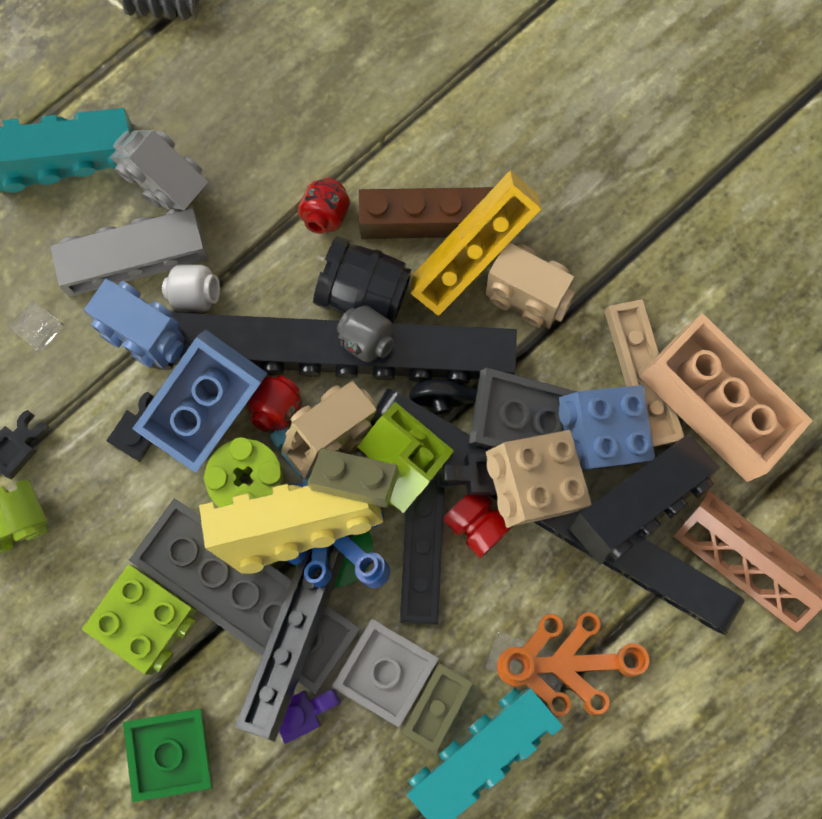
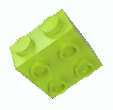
(141, 621)

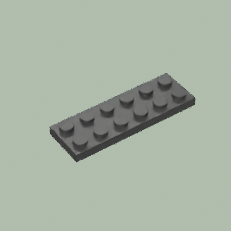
(235, 601)

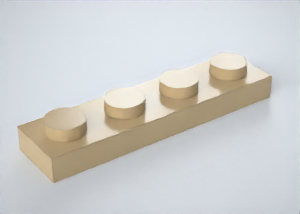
(635, 351)

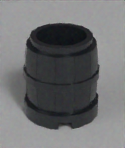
(361, 278)

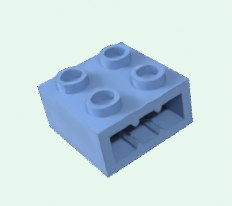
(141, 327)
(608, 426)

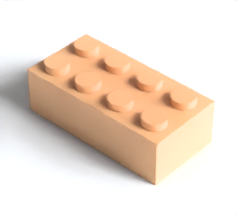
(726, 398)

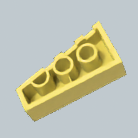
(281, 525)

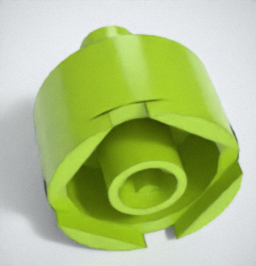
(240, 458)
(20, 515)

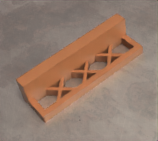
(762, 552)

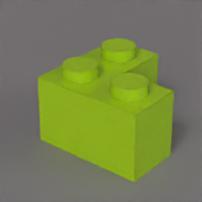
(409, 445)

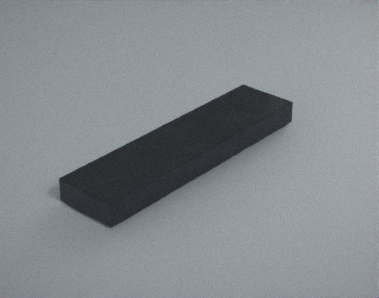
(423, 556)

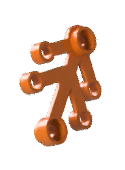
(565, 665)

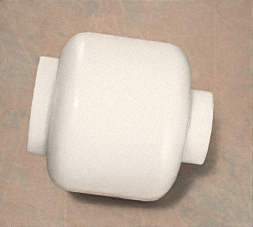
(191, 288)

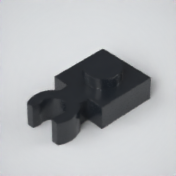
(126, 438)
(15, 445)

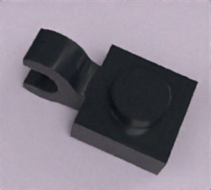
(473, 474)

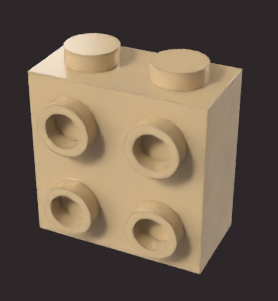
(530, 286)
(332, 424)
(537, 478)

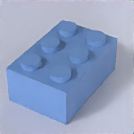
(199, 400)

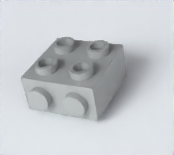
(158, 168)

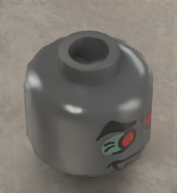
(366, 333)

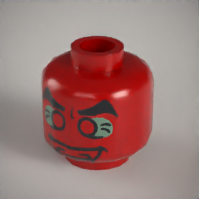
(324, 206)
(274, 403)

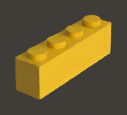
(475, 243)

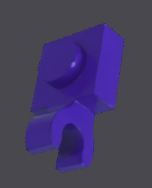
(303, 712)

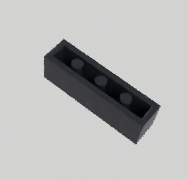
(644, 498)

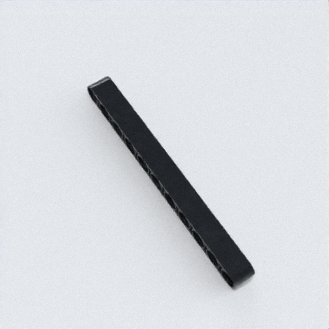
(643, 564)

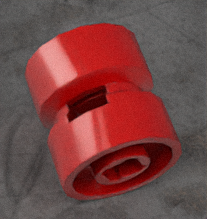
(478, 522)

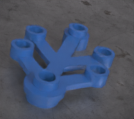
(372, 579)

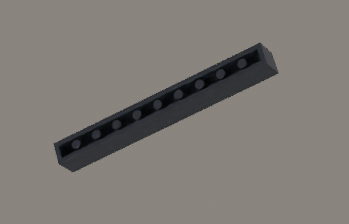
(315, 348)

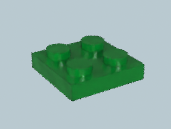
(167, 755)

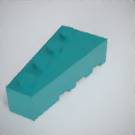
(59, 147)
(483, 756)

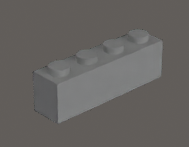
(129, 251)

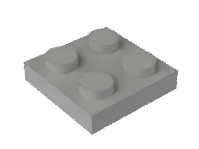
(385, 672)

